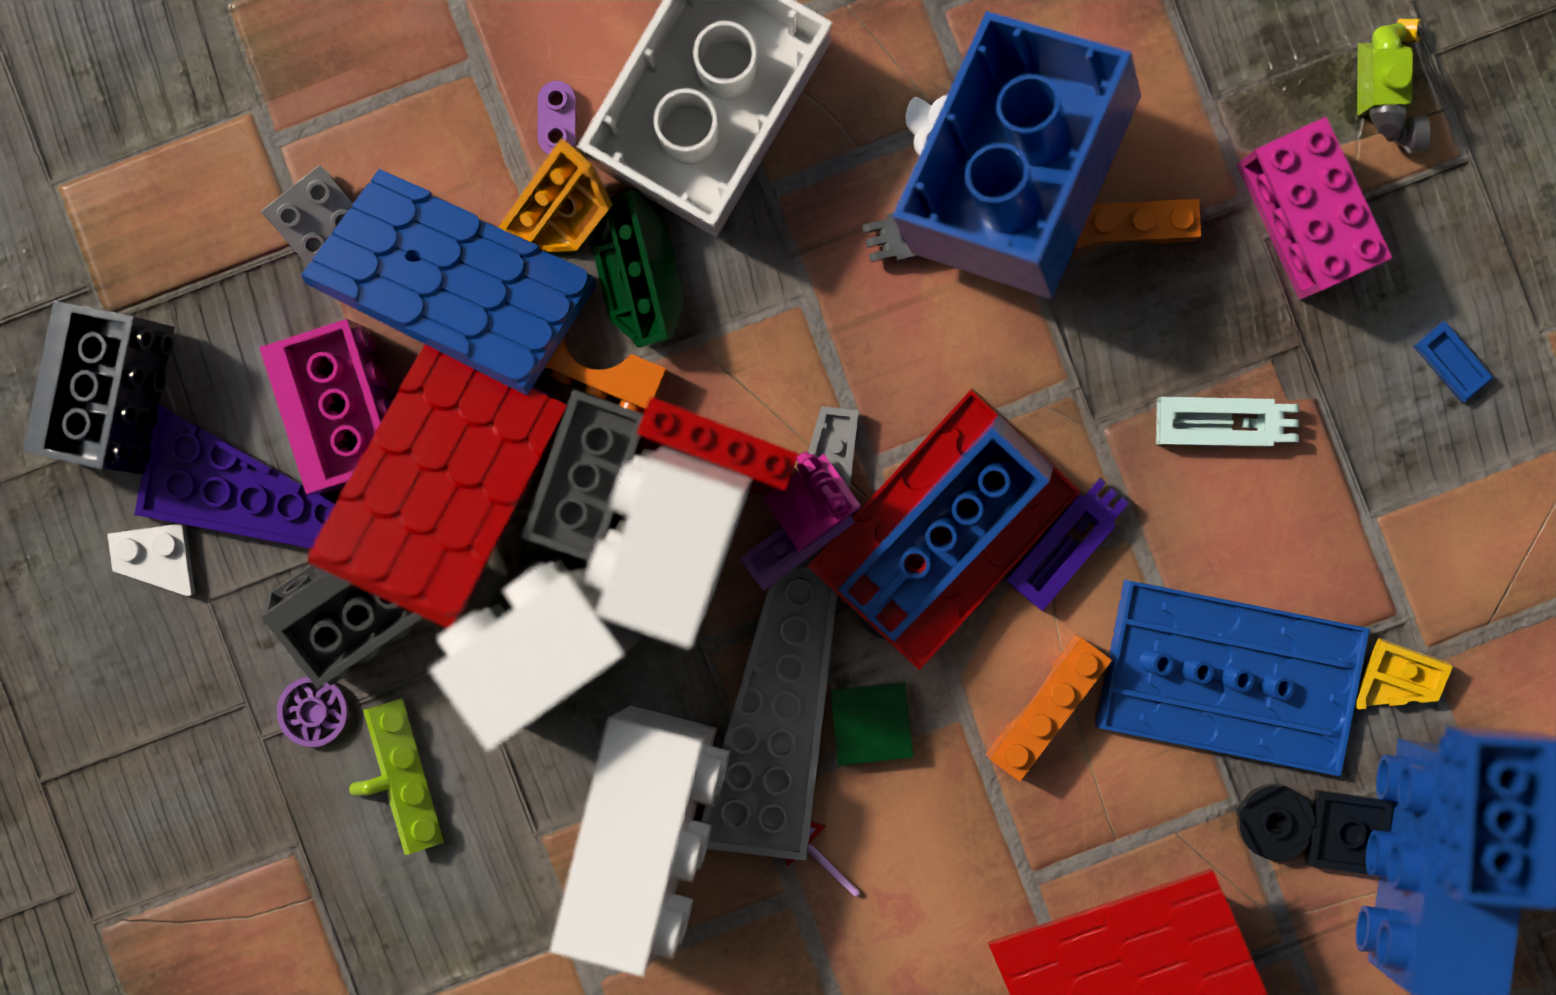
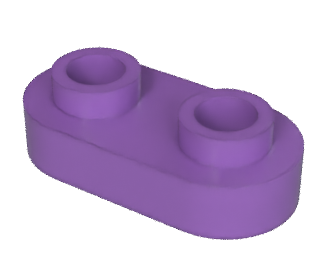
(556, 118)

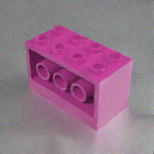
(1313, 208)
(311, 399)

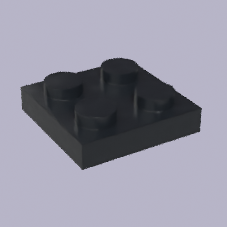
(1344, 828)

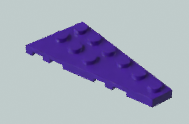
(220, 488)

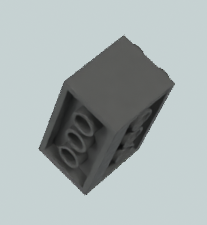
(581, 475)
(332, 623)

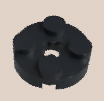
(1296, 828)

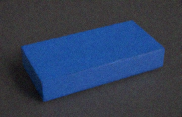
(1453, 362)

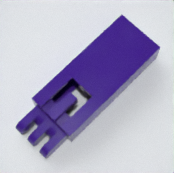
(1057, 555)

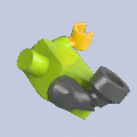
(1386, 85)

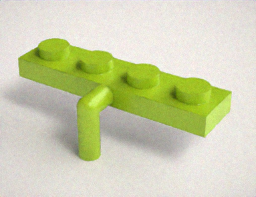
(400, 777)

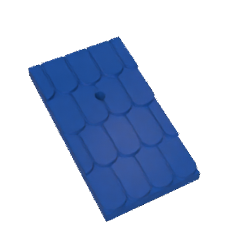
(451, 280)
(1232, 677)

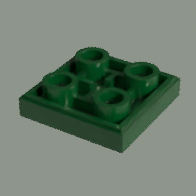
(871, 723)

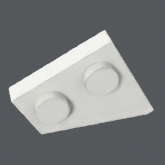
(154, 556)

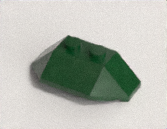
(638, 270)

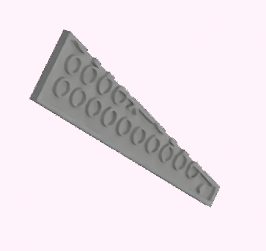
(782, 698)

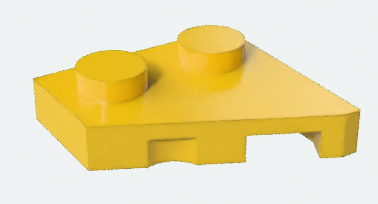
(1401, 676)

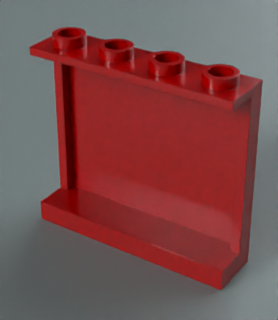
(718, 444)

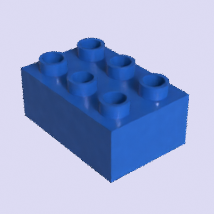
(1018, 153)
(1416, 930)

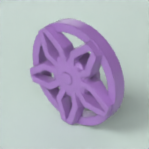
(312, 713)

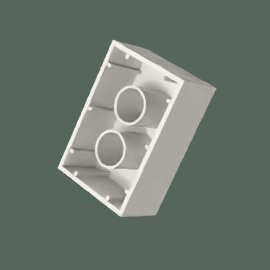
(705, 101)
(670, 552)
(524, 661)
(639, 841)

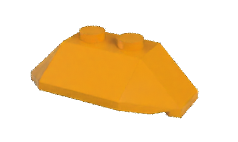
(559, 203)

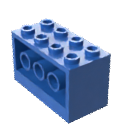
(1496, 817)

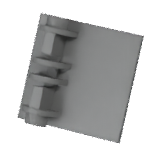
(308, 212)

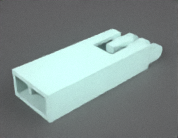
(1210, 422)

